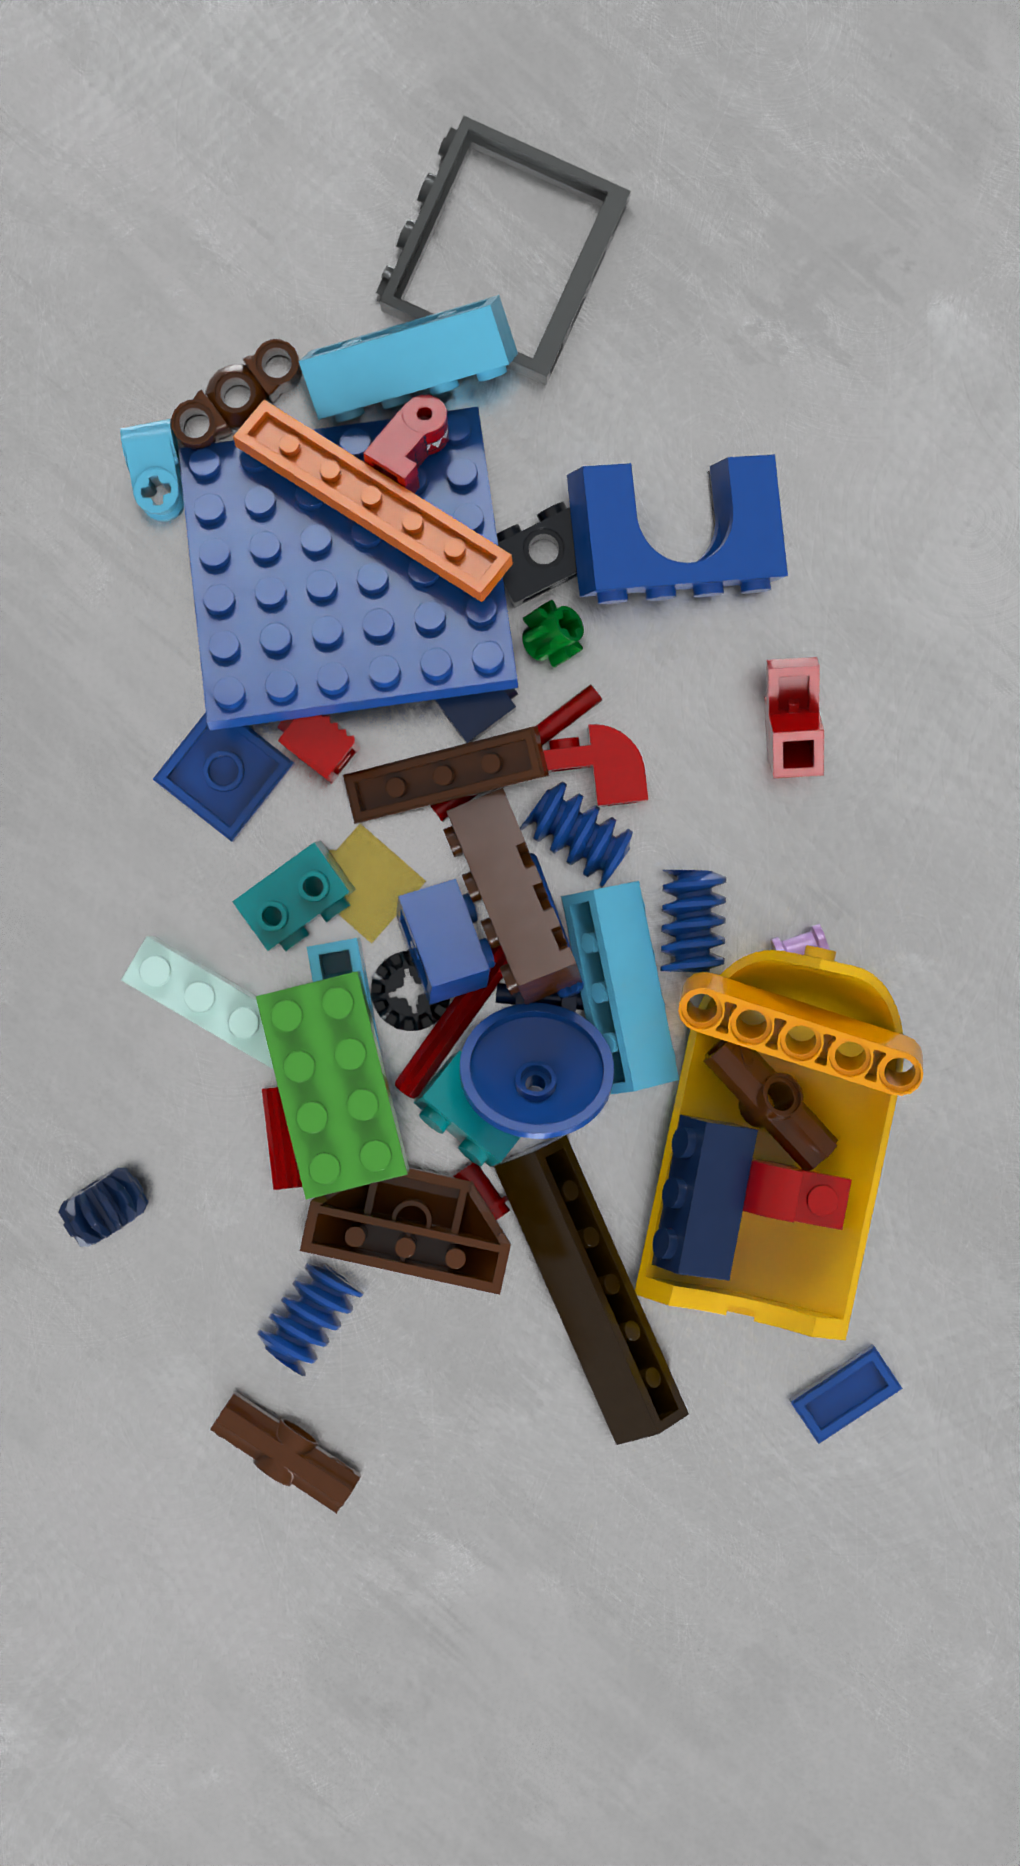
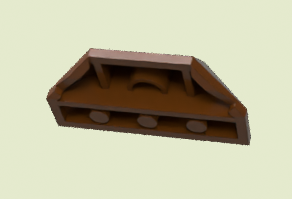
(413, 1227)

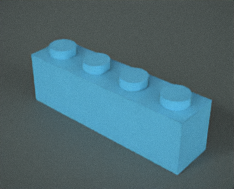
(409, 358)
(621, 983)

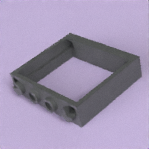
(435, 195)

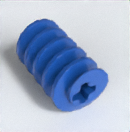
(579, 832)
(693, 921)
(308, 1316)

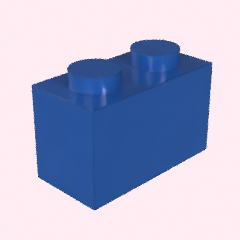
(444, 941)

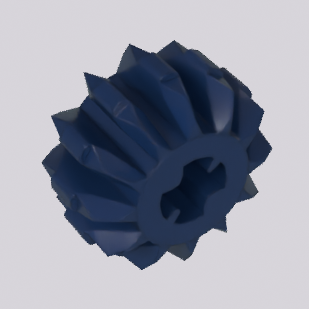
(103, 1207)

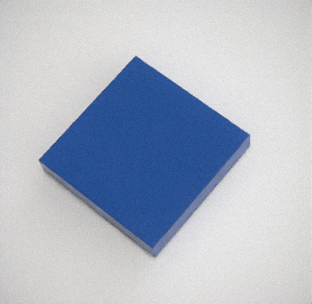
(224, 775)

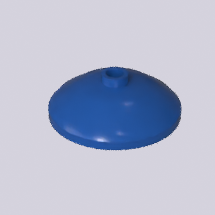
(542, 1049)

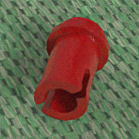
(486, 1189)

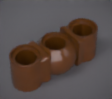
(250, 375)

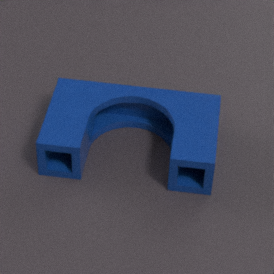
(619, 560)

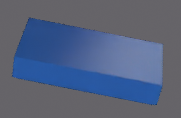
(845, 1394)

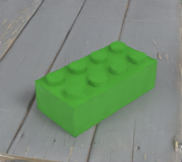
(332, 1085)

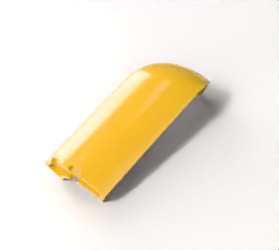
(785, 1270)

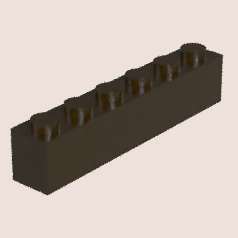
(591, 1291)

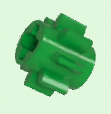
(552, 633)

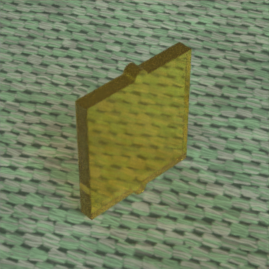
(378, 882)

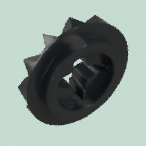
(396, 1010)

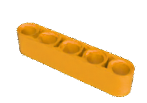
(816, 1053)

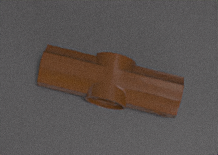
(789, 1120)
(285, 1452)

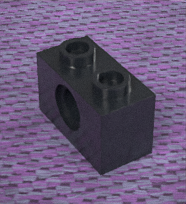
(528, 578)

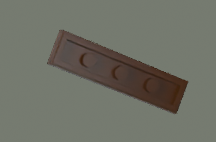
(446, 775)

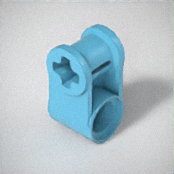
(154, 461)

